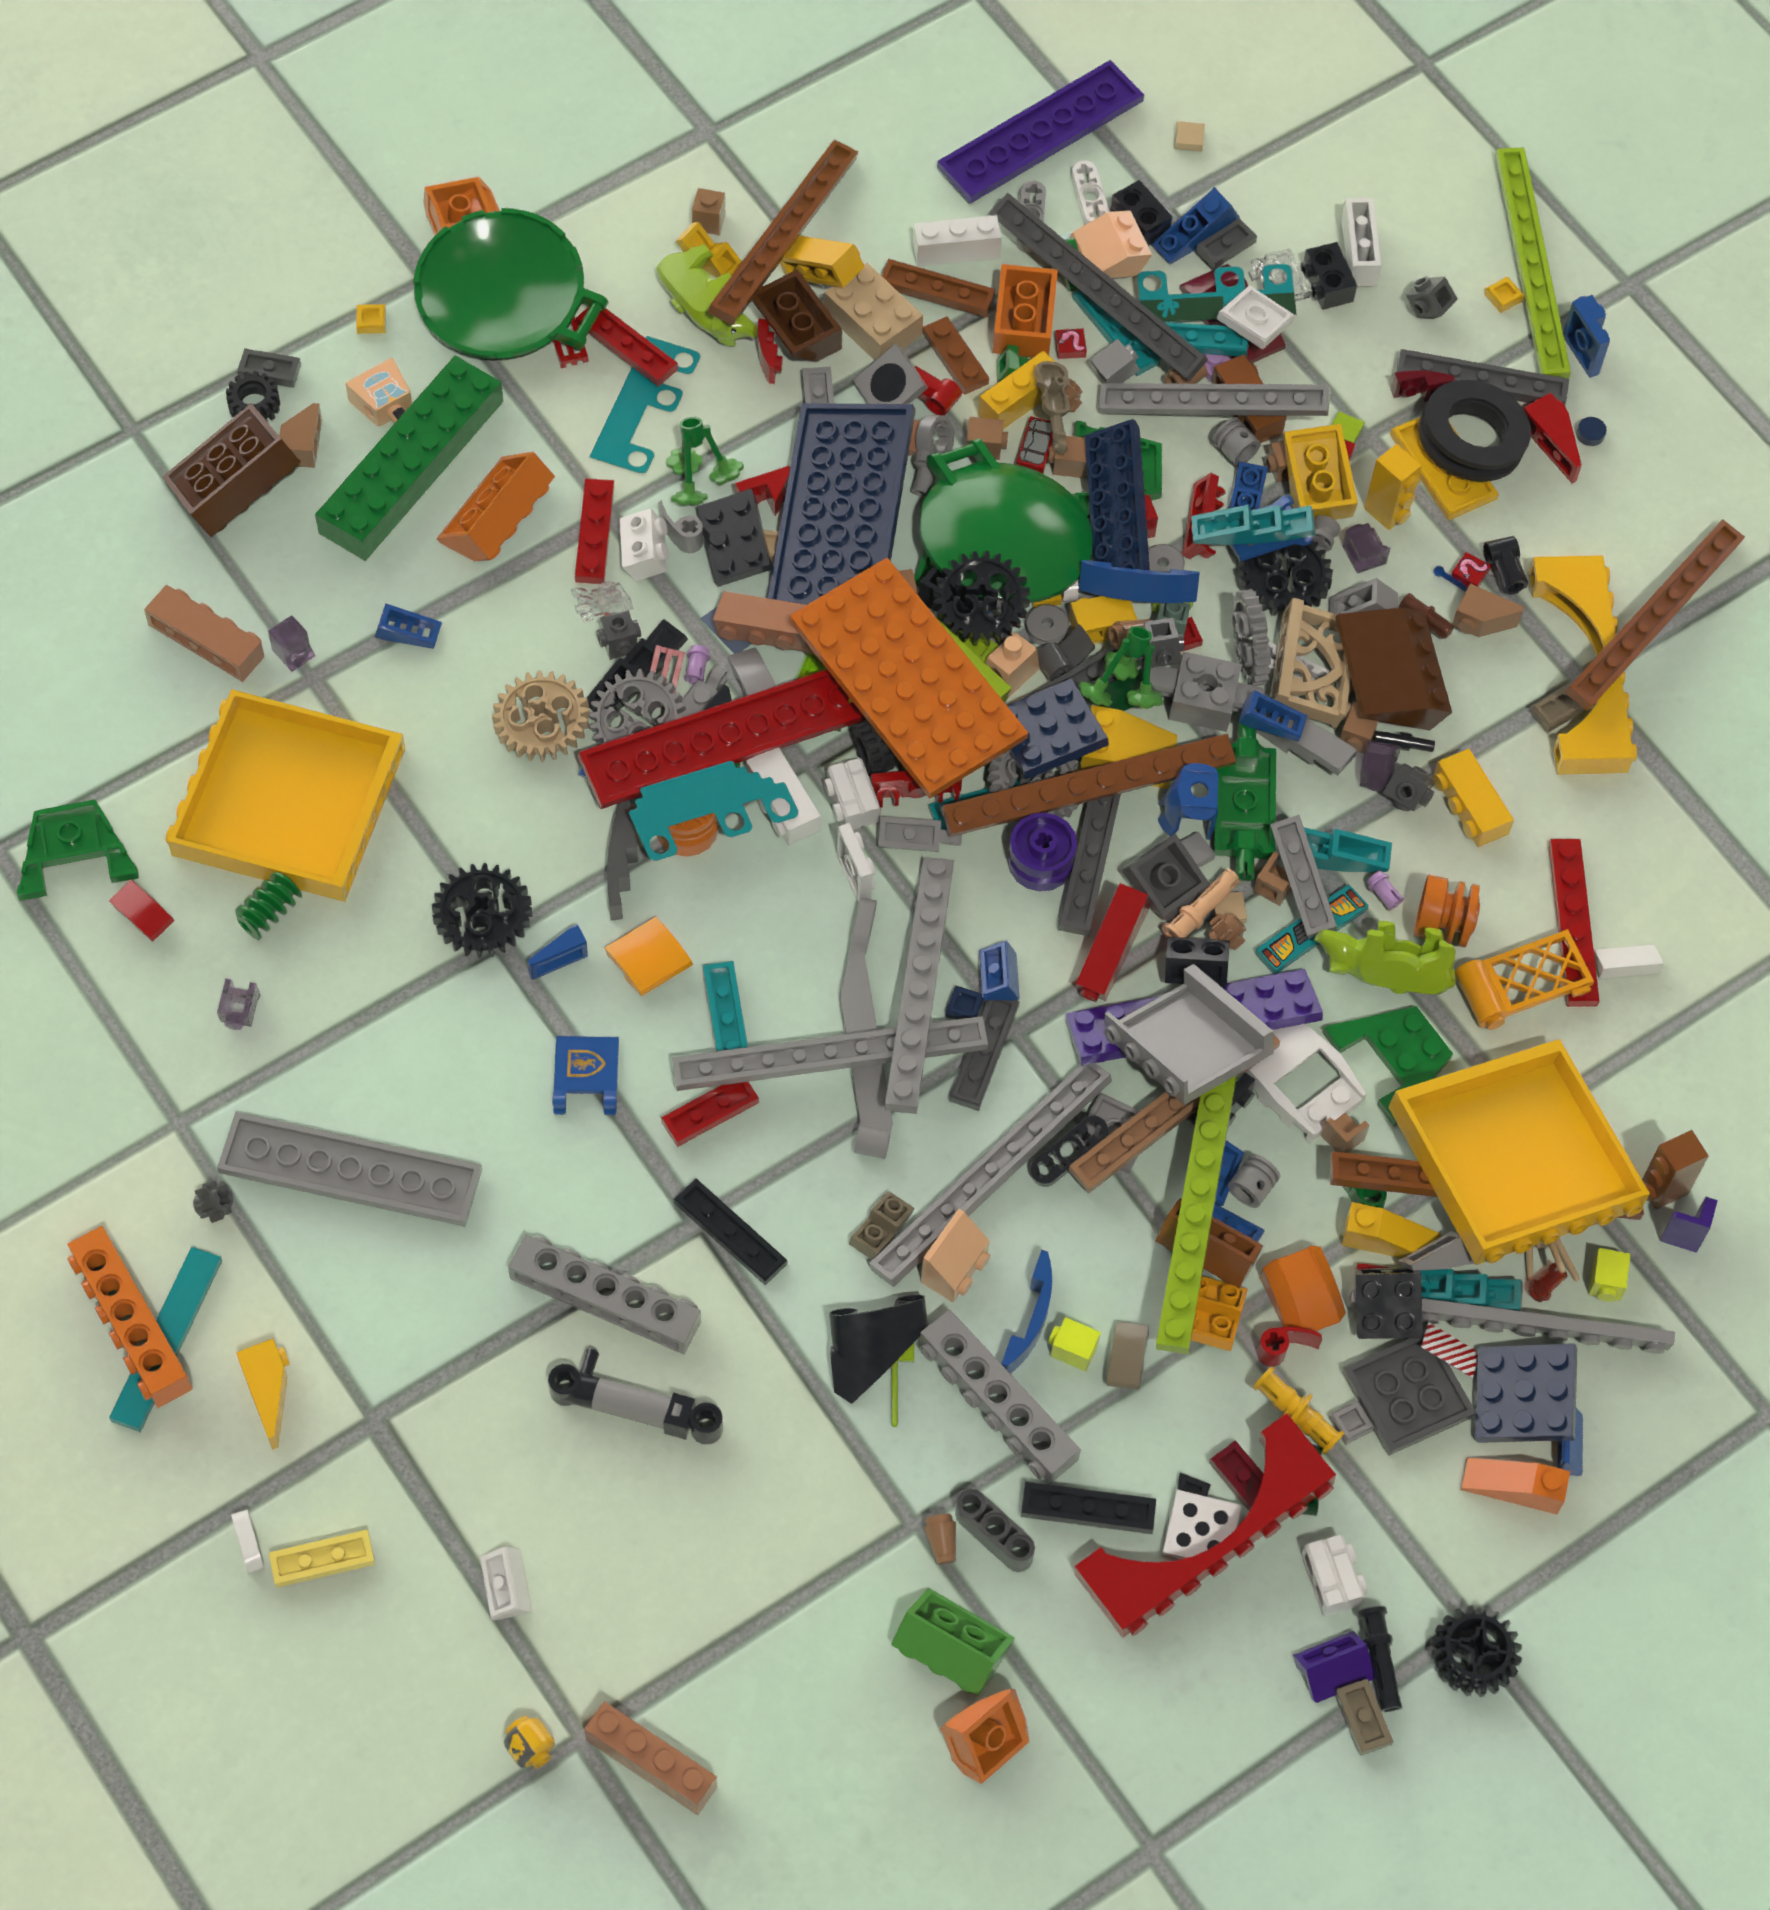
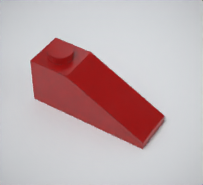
(1554, 434)

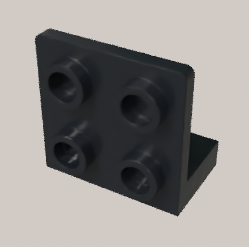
(1388, 1303)

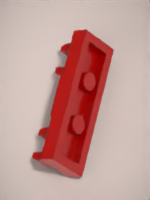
(1203, 501)
(902, 784)

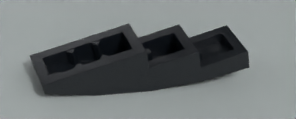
(640, 658)

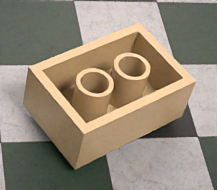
(874, 313)

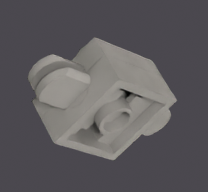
(1202, 703)

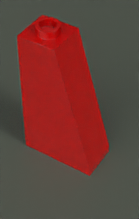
(1113, 943)

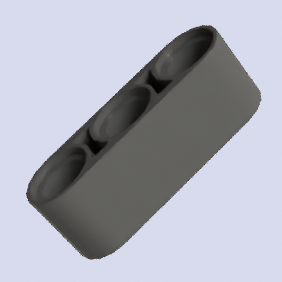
(990, 1515)

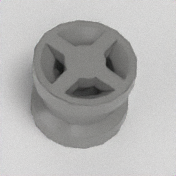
(1325, 530)

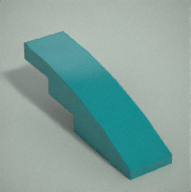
(1257, 526)
(1471, 1289)

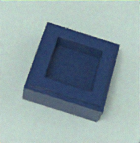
(964, 1004)

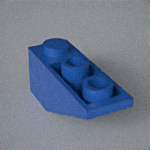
(1199, 223)

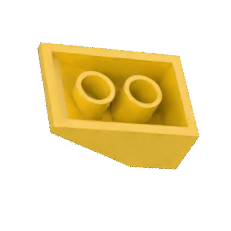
(1320, 471)
(1127, 738)

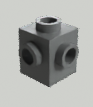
(1431, 297)
(618, 634)
(1166, 642)
(1410, 787)

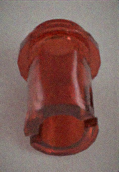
(1541, 1288)

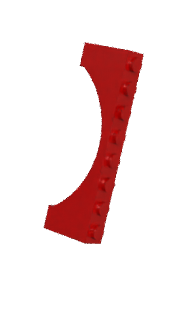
(1137, 1590)

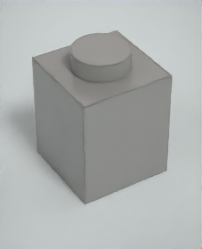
(1116, 363)

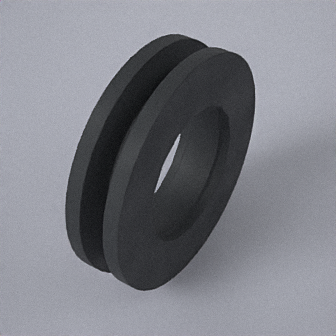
(1461, 457)

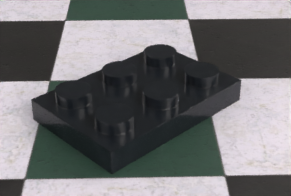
(734, 537)

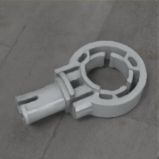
(925, 447)

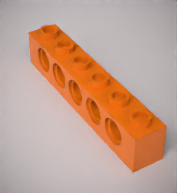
(170, 1379)

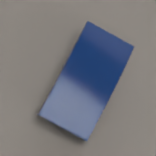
(1249, 485)

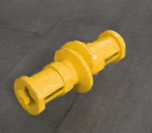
(1298, 1408)

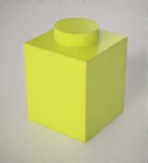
(1609, 1274)
(1074, 1343)

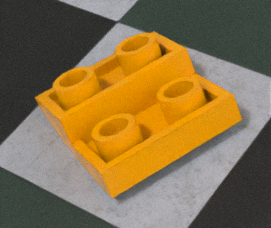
(648, 956)
(1218, 1313)

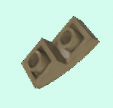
(882, 1225)
(1127, 1355)

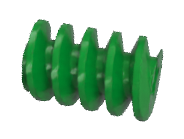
(265, 903)

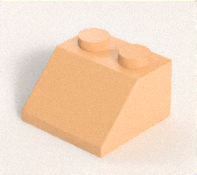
(1114, 244)
(955, 1257)

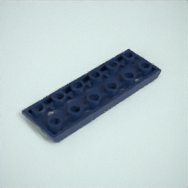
(1117, 496)

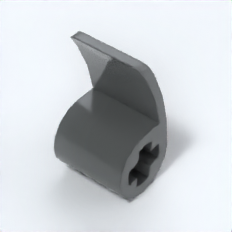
(1061, 658)

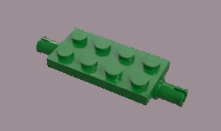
(1246, 804)

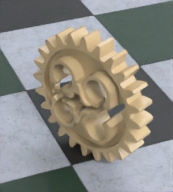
(541, 716)

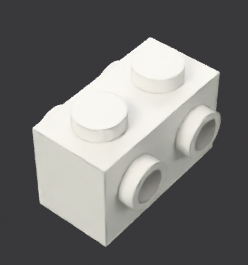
(643, 544)

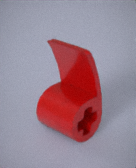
(1280, 1338)

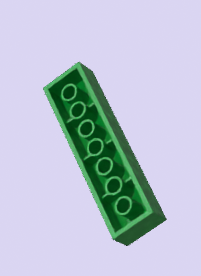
(409, 458)

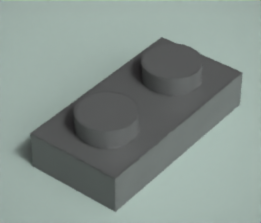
(1226, 243)
(279, 367)

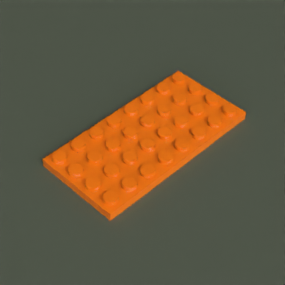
(908, 677)

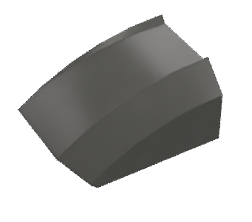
(1167, 877)

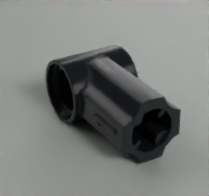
(1504, 557)

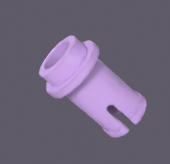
(698, 656)
(1385, 890)

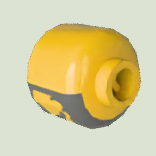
(529, 1742)

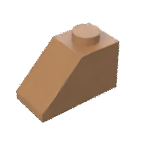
(303, 433)
(1486, 613)

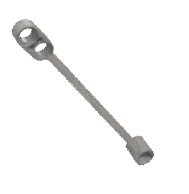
(859, 1017)

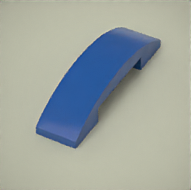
(1138, 584)
(1020, 1348)

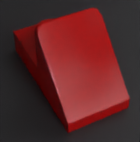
(768, 486)

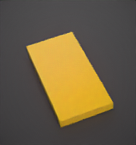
(1451, 493)

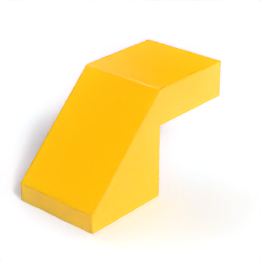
(724, 257)

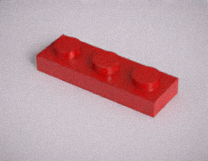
(709, 1111)

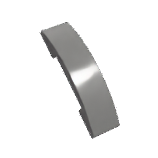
(752, 673)

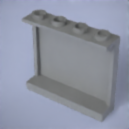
(1192, 1037)

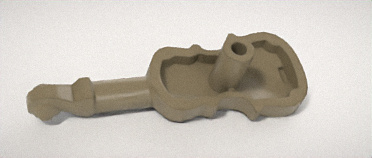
(1053, 380)

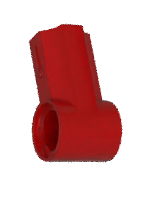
(939, 395)

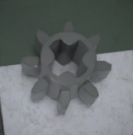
(213, 1201)

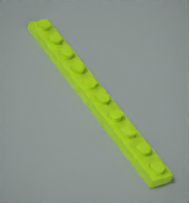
(1532, 262)
(1195, 1219)

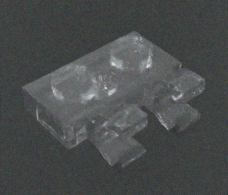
(1301, 287)
(605, 600)

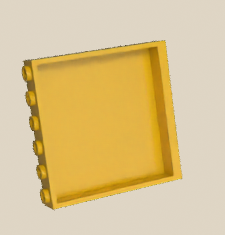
(286, 794)
(1518, 1152)

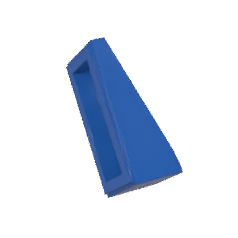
(396, 634)
(1260, 722)
(563, 951)

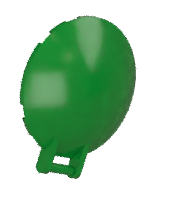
(503, 285)
(1006, 513)

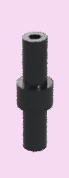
(1405, 740)

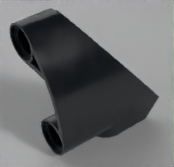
(872, 1342)

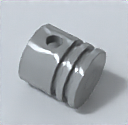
(1236, 441)
(1256, 1178)

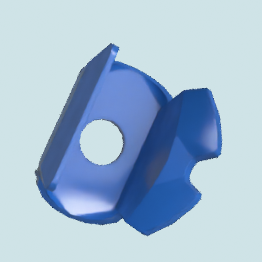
(1182, 803)

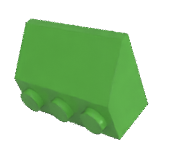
(952, 1641)

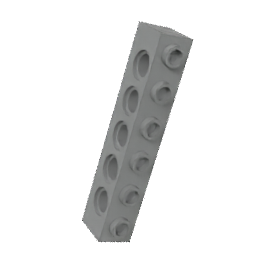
(614, 1308)
(951, 1332)

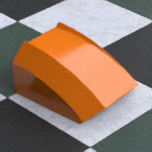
(452, 200)
(1303, 1290)
(986, 1734)

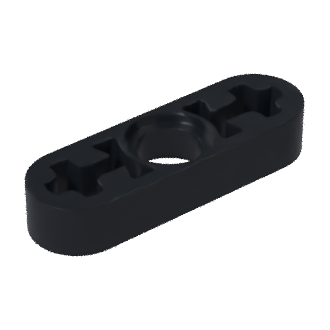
(1045, 1159)

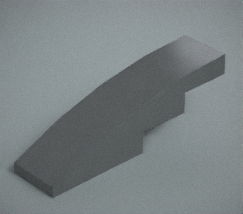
(620, 853)

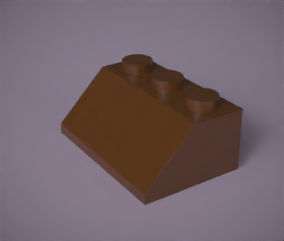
(799, 317)

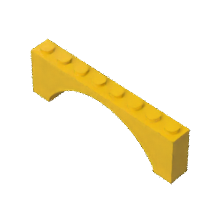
(1581, 591)

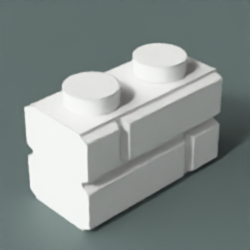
(852, 794)
(1334, 1575)

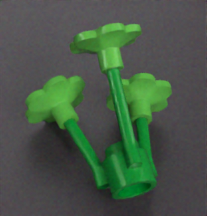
(687, 461)
(1123, 666)

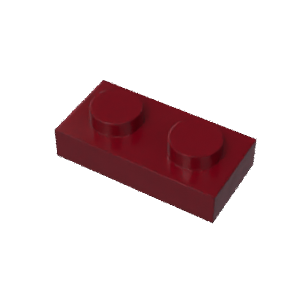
(1238, 1473)

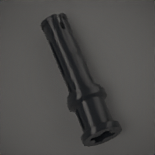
(1379, 1645)

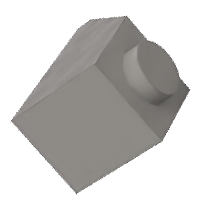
(1364, 597)

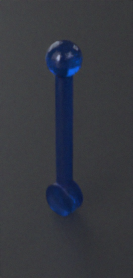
(1439, 571)

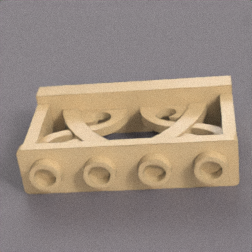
(1286, 686)

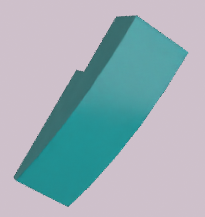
(1348, 851)

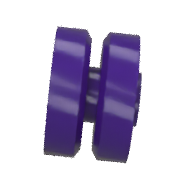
(1042, 851)

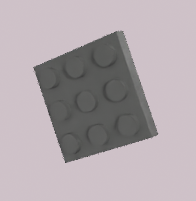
(1408, 1394)

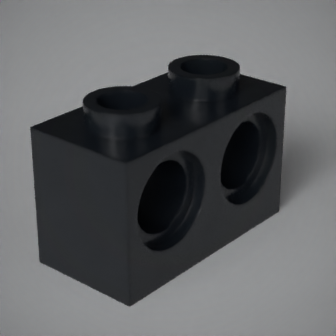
(1146, 209)
(1329, 275)
(1206, 954)

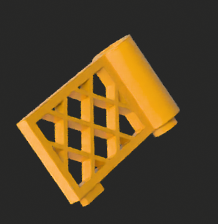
(1485, 989)

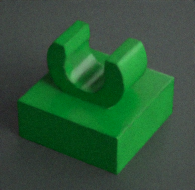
(1009, 361)

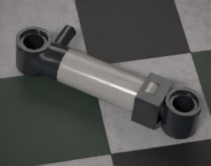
(673, 1414)

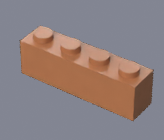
(758, 621)
(204, 632)
(651, 1758)

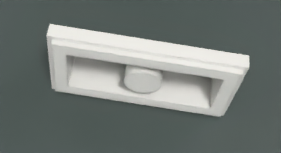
(1628, 961)
(505, 1583)

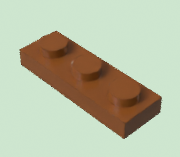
(955, 355)

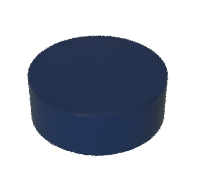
(1591, 431)

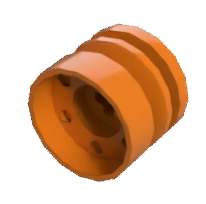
(693, 835)
(1448, 910)

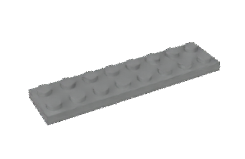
(350, 1169)

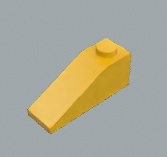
(1384, 1232)
(267, 1383)

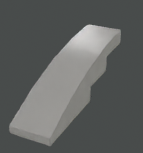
(1315, 745)
(1440, 1254)

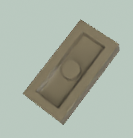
(1364, 1717)

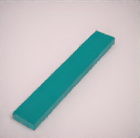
(175, 1322)

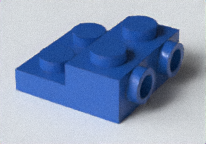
(1585, 334)

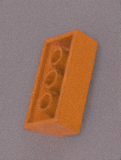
(497, 506)

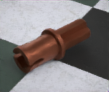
(1436, 622)

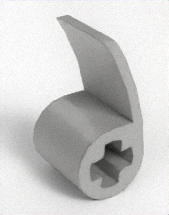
(685, 533)

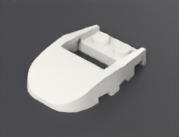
(1297, 1046)

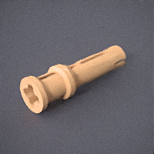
(1192, 915)

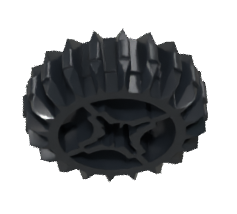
(1463, 1649)

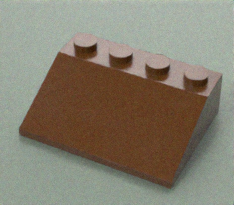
(231, 470)
(1394, 667)

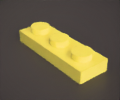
(321, 1558)

